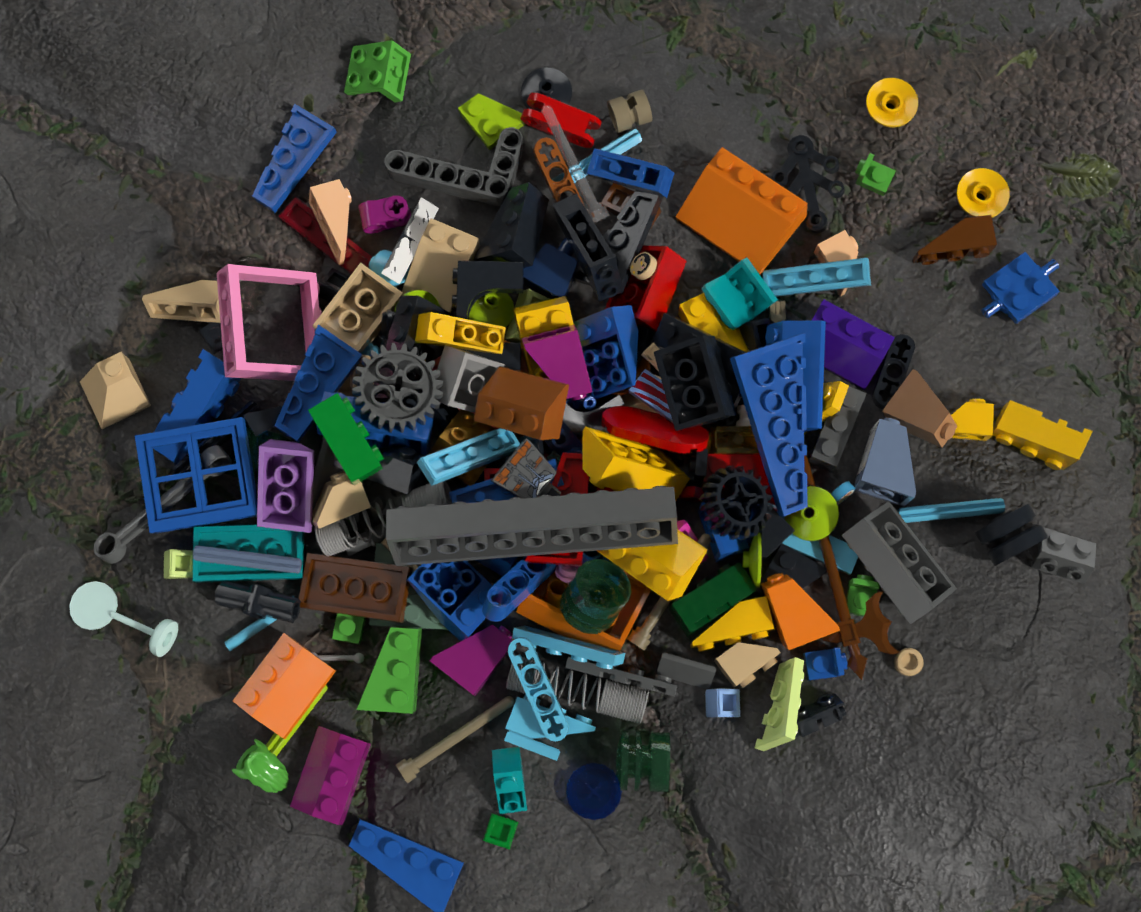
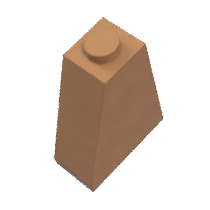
(921, 411)

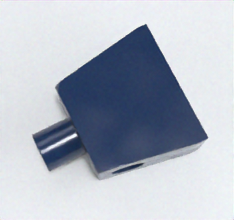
(552, 271)

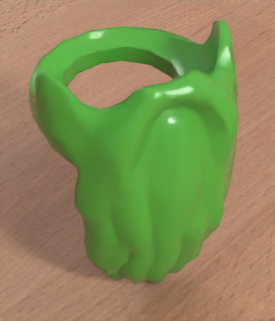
(262, 768)

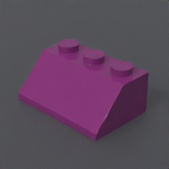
(330, 775)

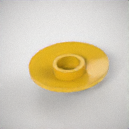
(897, 93)
(983, 182)

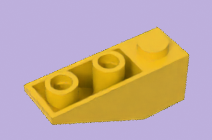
(459, 333)
(743, 620)

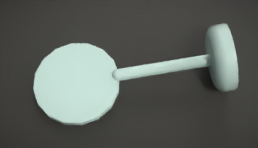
(96, 605)

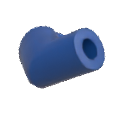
(587, 402)

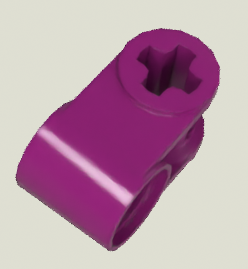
(381, 214)

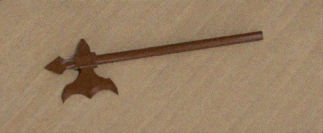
(873, 624)

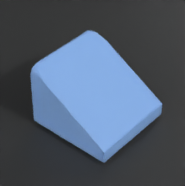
(722, 702)

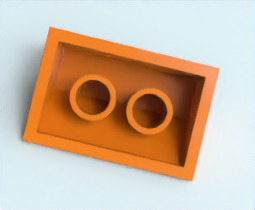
(284, 686)

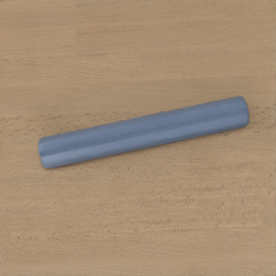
(247, 559)

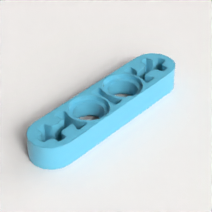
(534, 690)

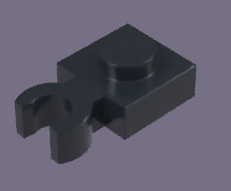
(213, 337)

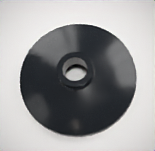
(558, 81)

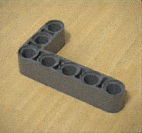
(462, 175)

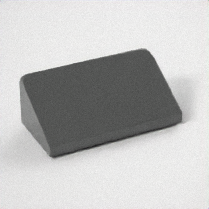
(686, 670)

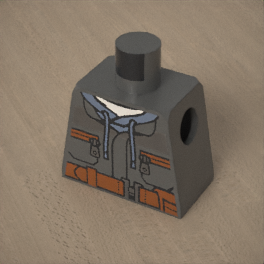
(526, 473)

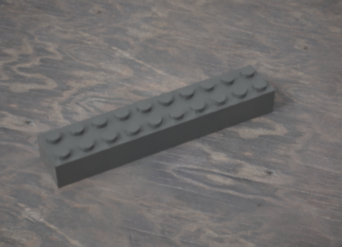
(532, 526)

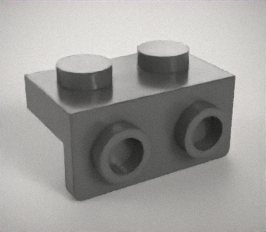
(1065, 556)

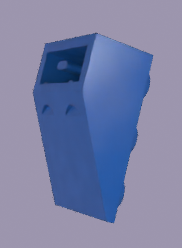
(609, 349)
(453, 594)

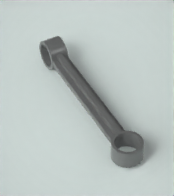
(168, 500)

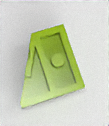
(489, 118)

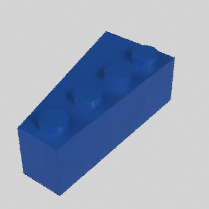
(198, 403)
(418, 439)

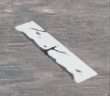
(409, 240)

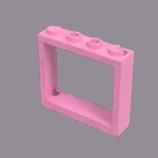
(232, 321)

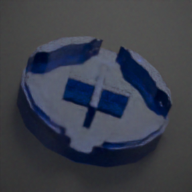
(593, 791)

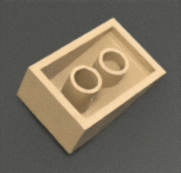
(436, 257)
(358, 308)

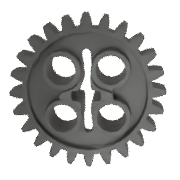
(400, 363)

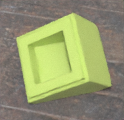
(178, 564)

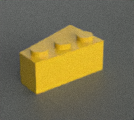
(1039, 436)

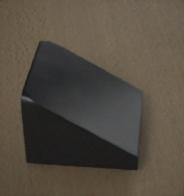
(331, 284)

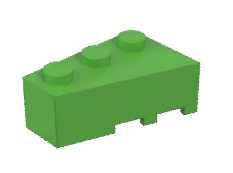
(395, 674)

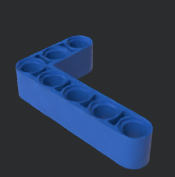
(526, 581)

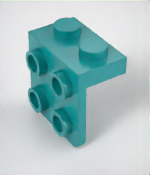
(739, 294)

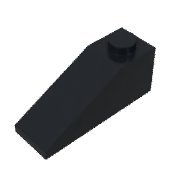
(399, 468)

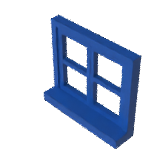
(203, 513)

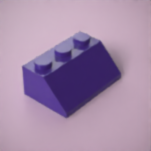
(851, 345)

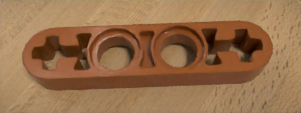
(567, 182)

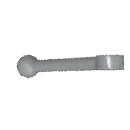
(358, 657)

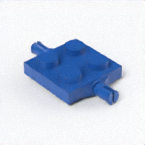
(1020, 288)

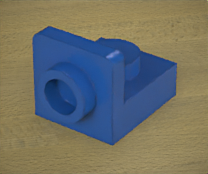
(825, 664)

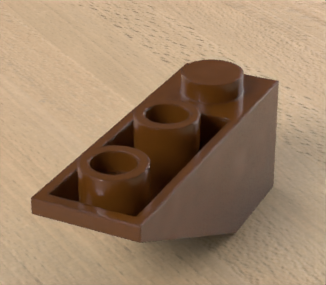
(967, 238)

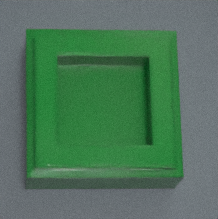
(500, 831)

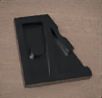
(793, 564)

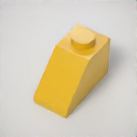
(974, 420)

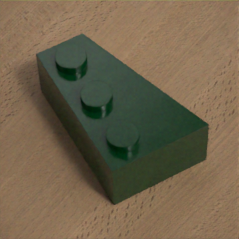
(712, 598)

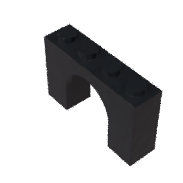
(482, 278)
(404, 331)

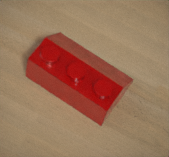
(652, 296)

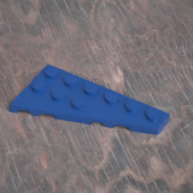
(776, 408)

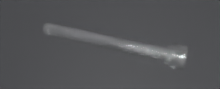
(595, 209)

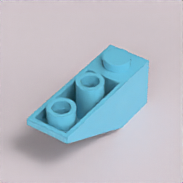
(524, 721)

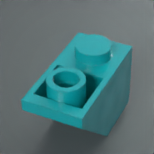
(509, 780)

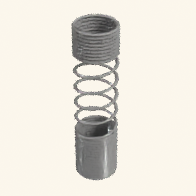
(336, 537)
(616, 701)

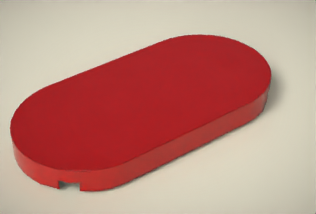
(652, 430)

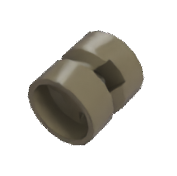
(629, 111)

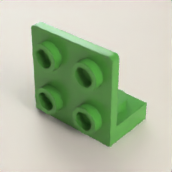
(378, 68)

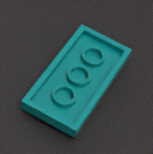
(247, 539)

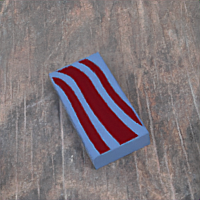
(651, 392)

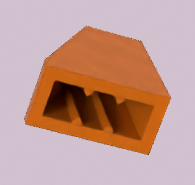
(795, 612)

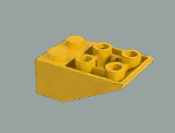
(541, 318)

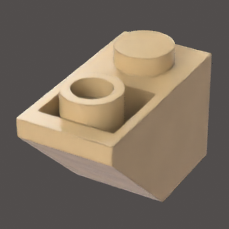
(745, 659)

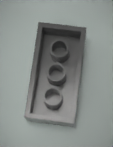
(899, 562)

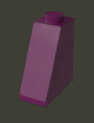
(561, 359)
(475, 658)

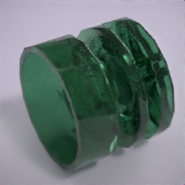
(595, 596)
(644, 761)

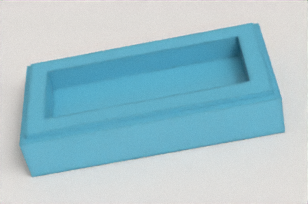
(532, 745)

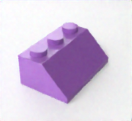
(285, 486)

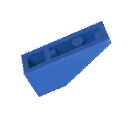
(631, 172)

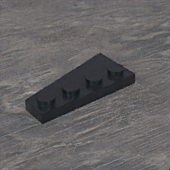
(629, 233)

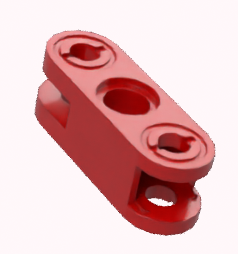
(572, 120)

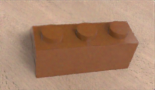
(522, 404)

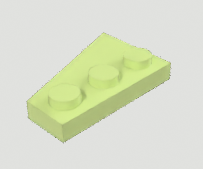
(782, 717)

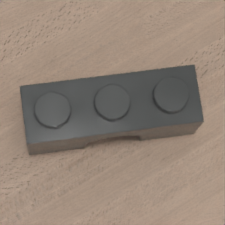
(836, 432)

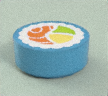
(843, 492)

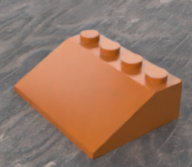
(742, 210)
(544, 608)

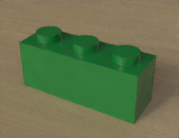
(347, 438)

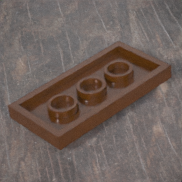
(355, 587)

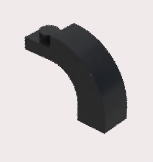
(590, 418)

